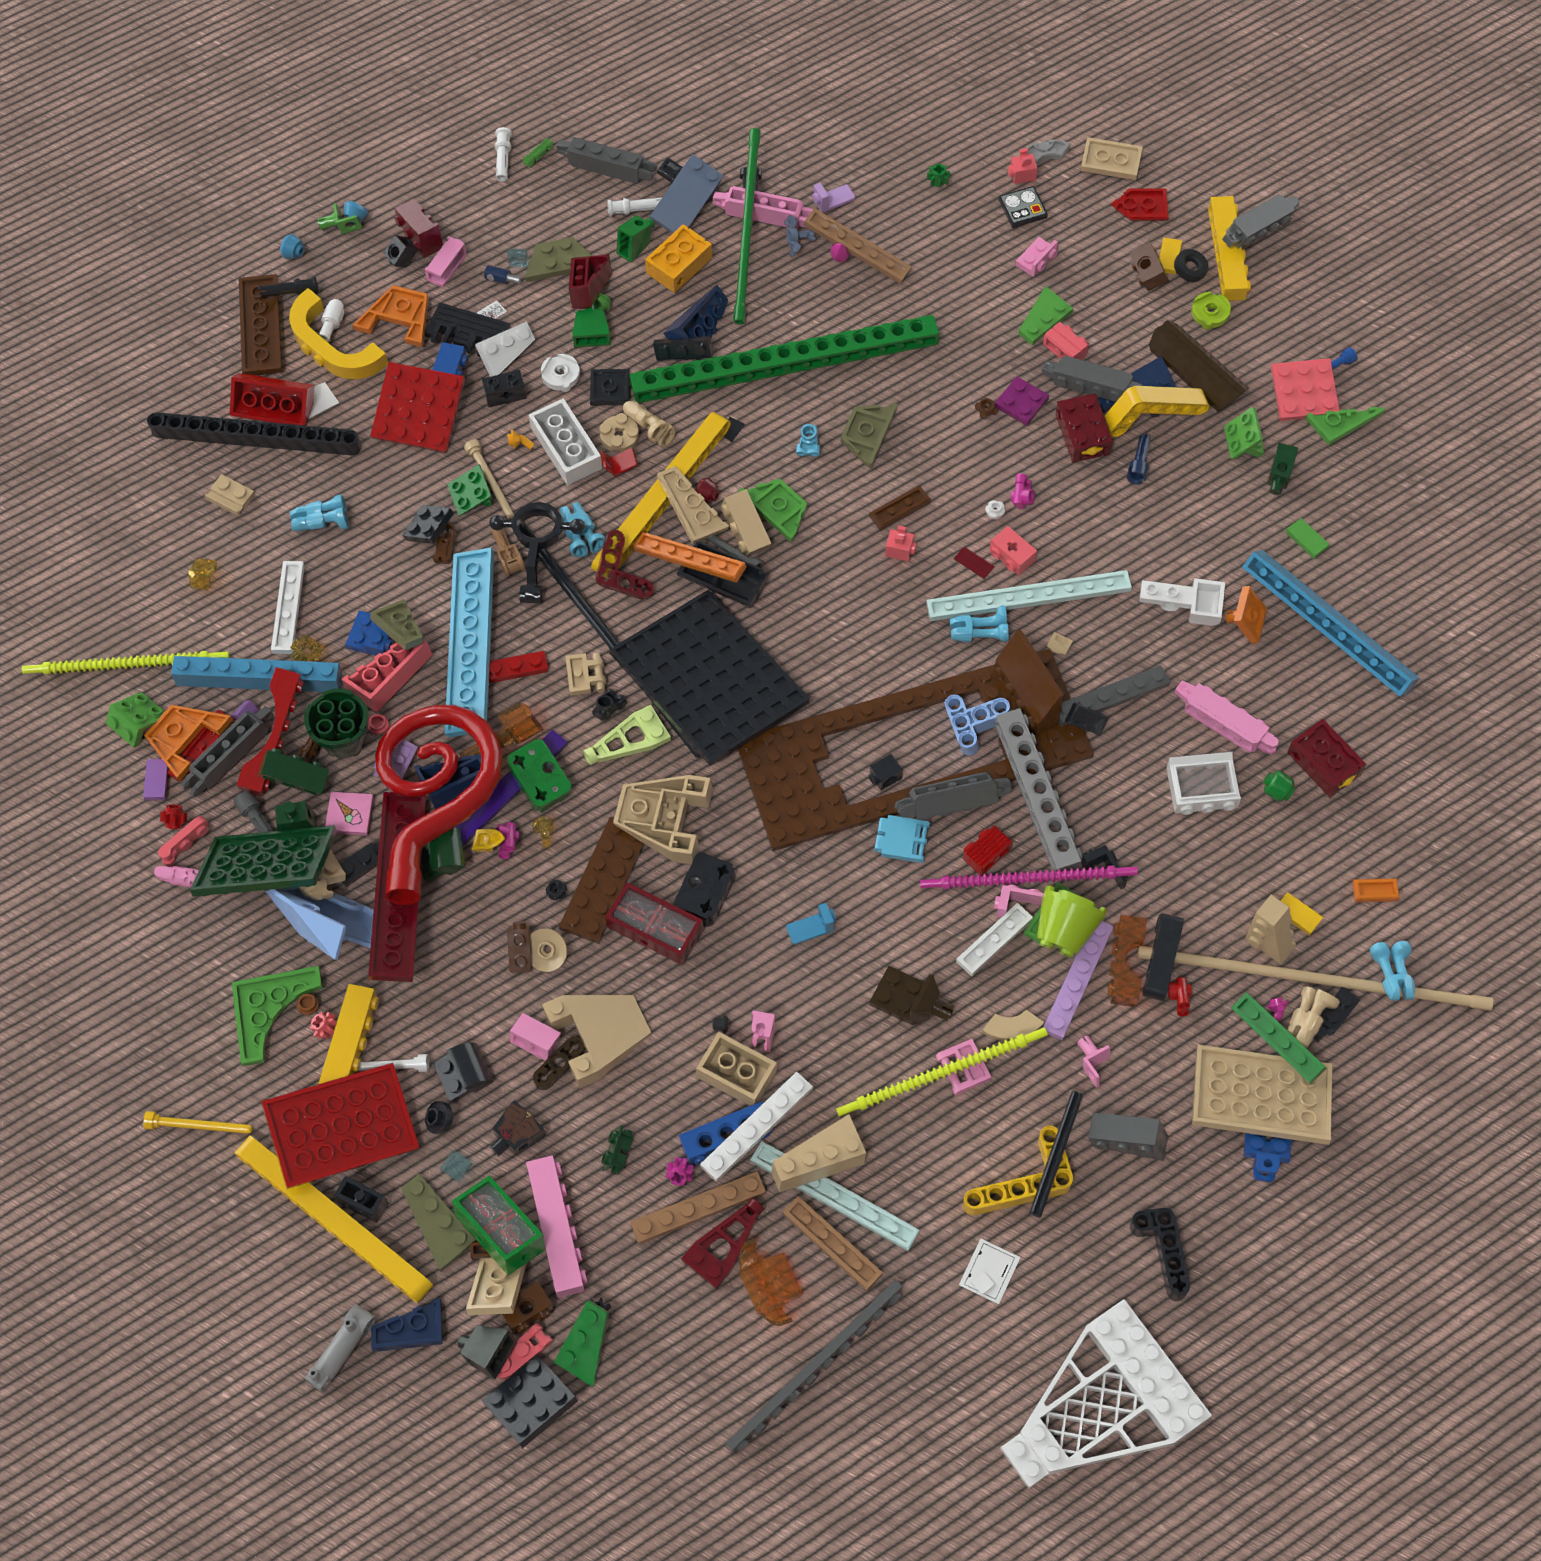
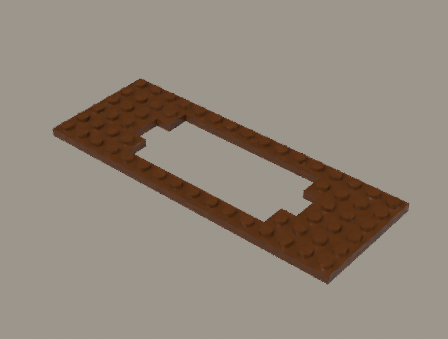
(790, 791)

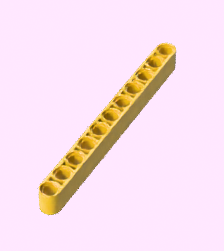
(655, 500)
(337, 1222)

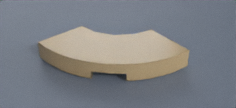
(1006, 1027)

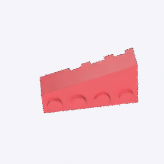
(386, 674)

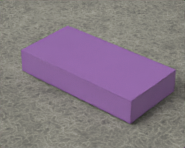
(155, 780)

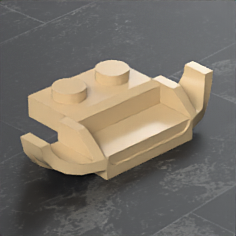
(330, 874)

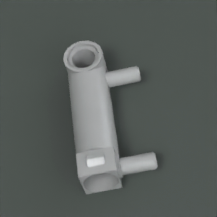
(355, 1326)

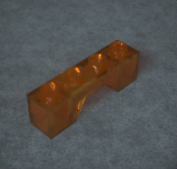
(1125, 985)

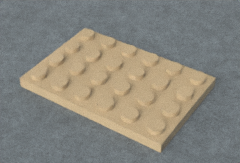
(1260, 1096)

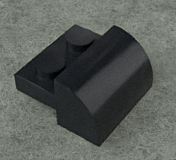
(463, 1071)

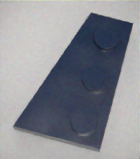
(411, 1330)

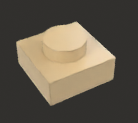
(1059, 643)

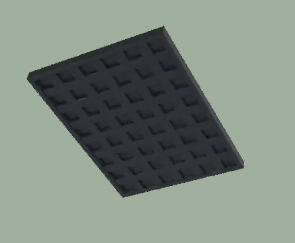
(709, 677)

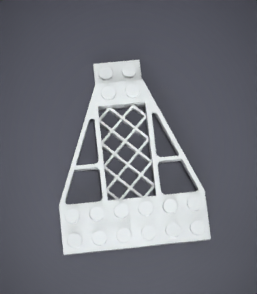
(1144, 1371)

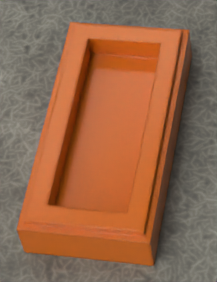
(1375, 890)

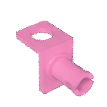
(1093, 1058)

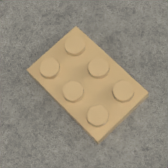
(1111, 158)
(493, 1289)

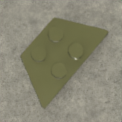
(553, 258)
(867, 430)

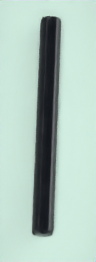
(1056, 1154)

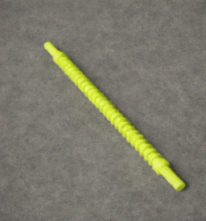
(47, 668)
(1020, 1041)

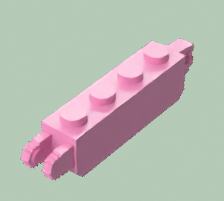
(766, 208)
(1226, 718)

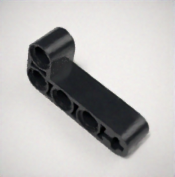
(1163, 955)
(1165, 1253)

